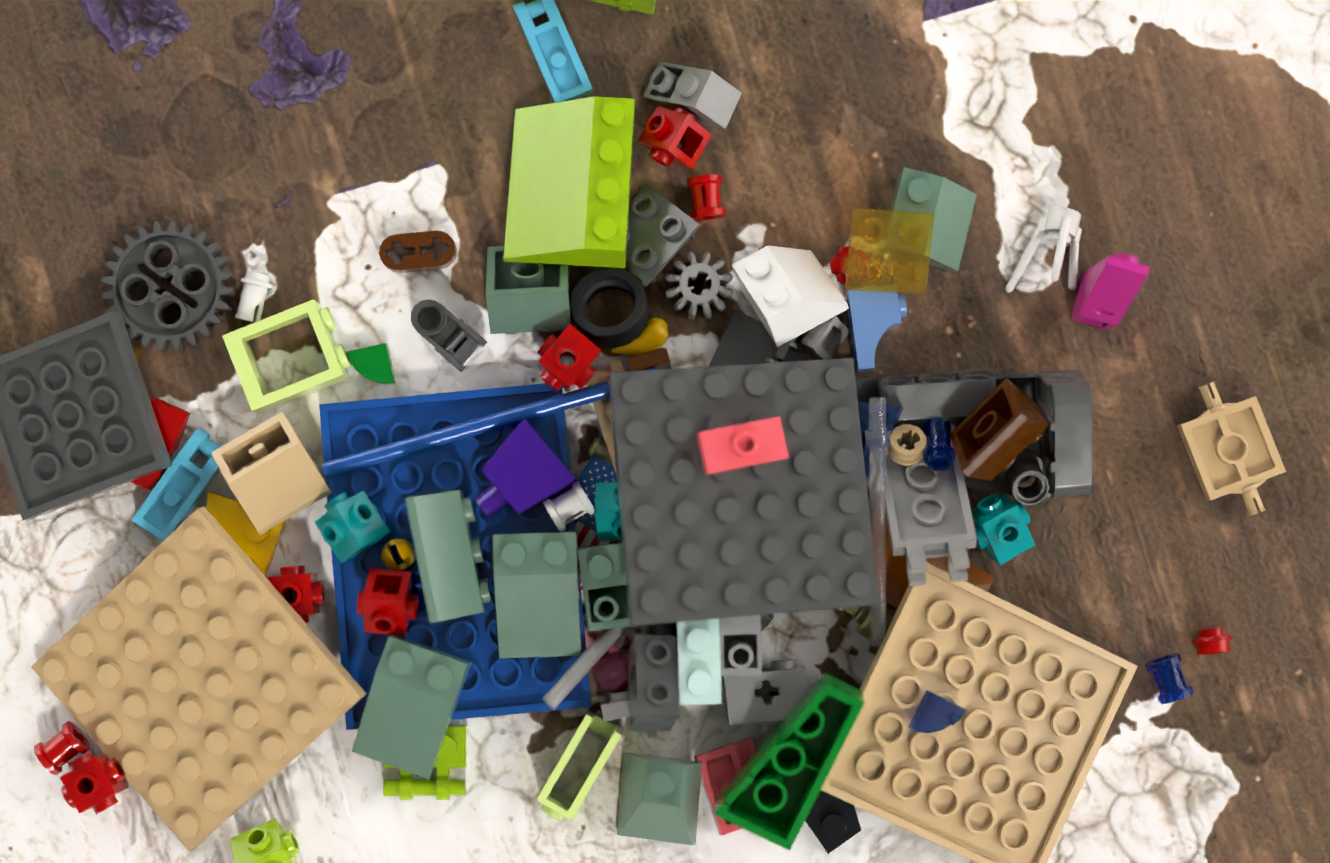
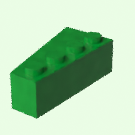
(789, 769)

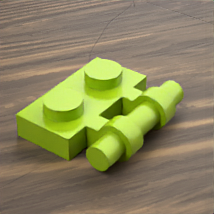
(452, 755)

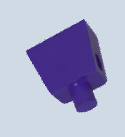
(523, 473)

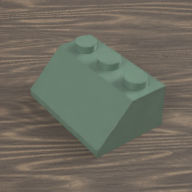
(448, 555)

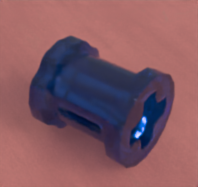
(1169, 678)

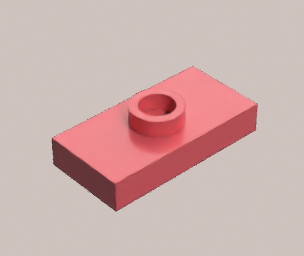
(742, 445)

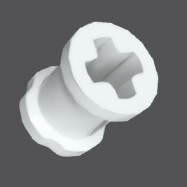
(569, 506)

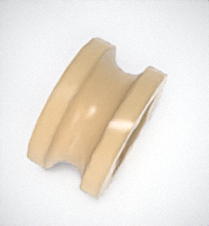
(900, 454)

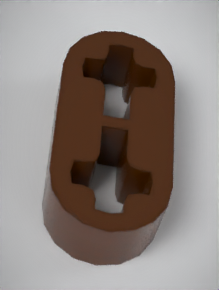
(418, 241)

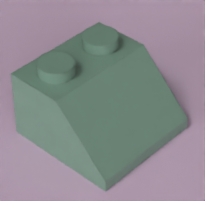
(951, 209)
(526, 295)

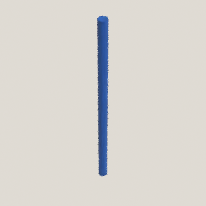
(466, 429)

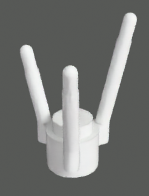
(1061, 230)

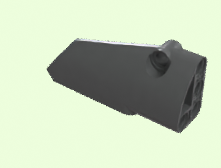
(1057, 459)

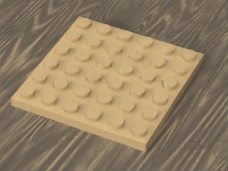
(198, 679)
(1020, 752)

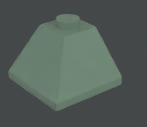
(659, 798)

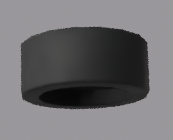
(601, 280)

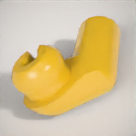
(652, 338)

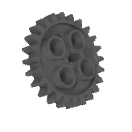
(188, 257)

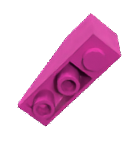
(1108, 290)

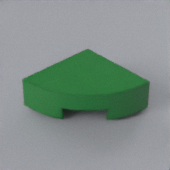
(373, 363)

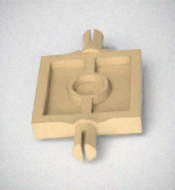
(1231, 448)

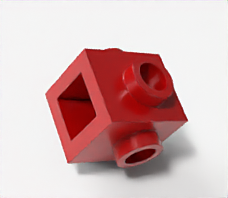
(674, 137)
(569, 345)
(309, 590)
(387, 602)
(107, 780)

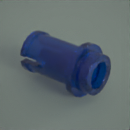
(938, 451)

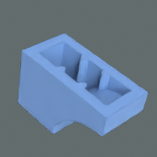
(868, 318)

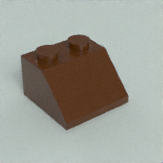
(997, 432)

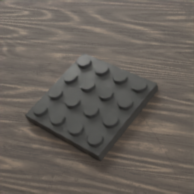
(76, 417)

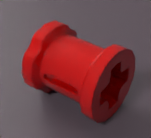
(706, 197)
(61, 748)

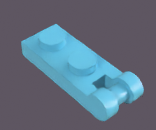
(553, 50)
(179, 488)

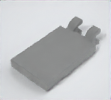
(928, 517)

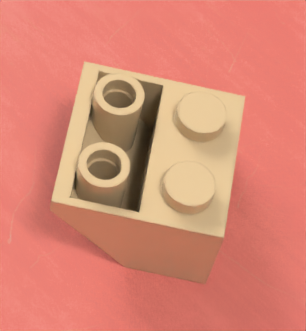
(271, 472)

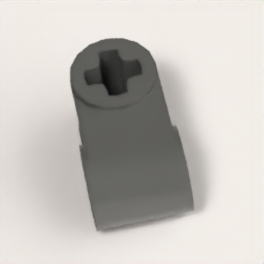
(448, 334)

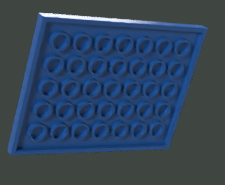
(493, 683)

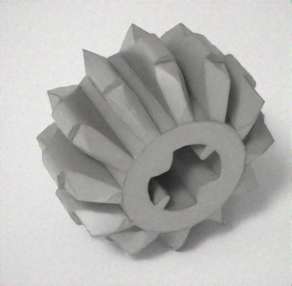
(707, 296)

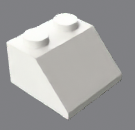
(788, 291)

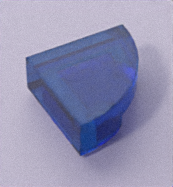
(935, 714)

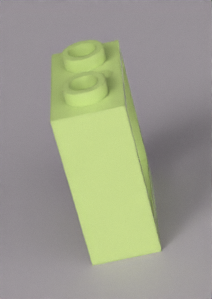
(249, 372)

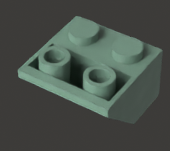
(604, 586)

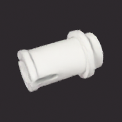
(253, 296)

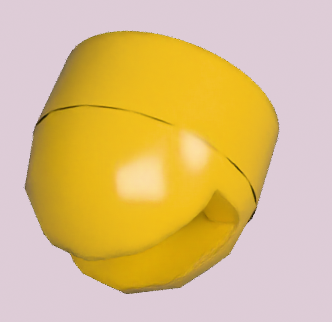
(405, 550)

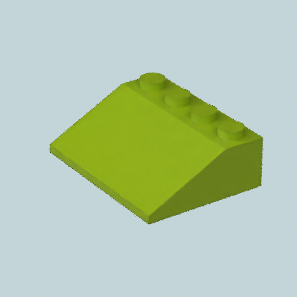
(571, 183)

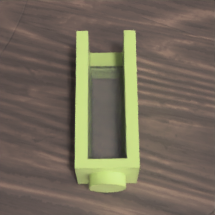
(579, 766)

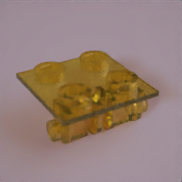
(888, 251)

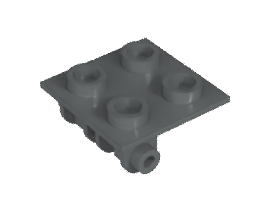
(655, 234)
(750, 343)

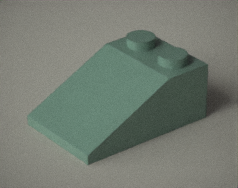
(537, 594)
(410, 705)

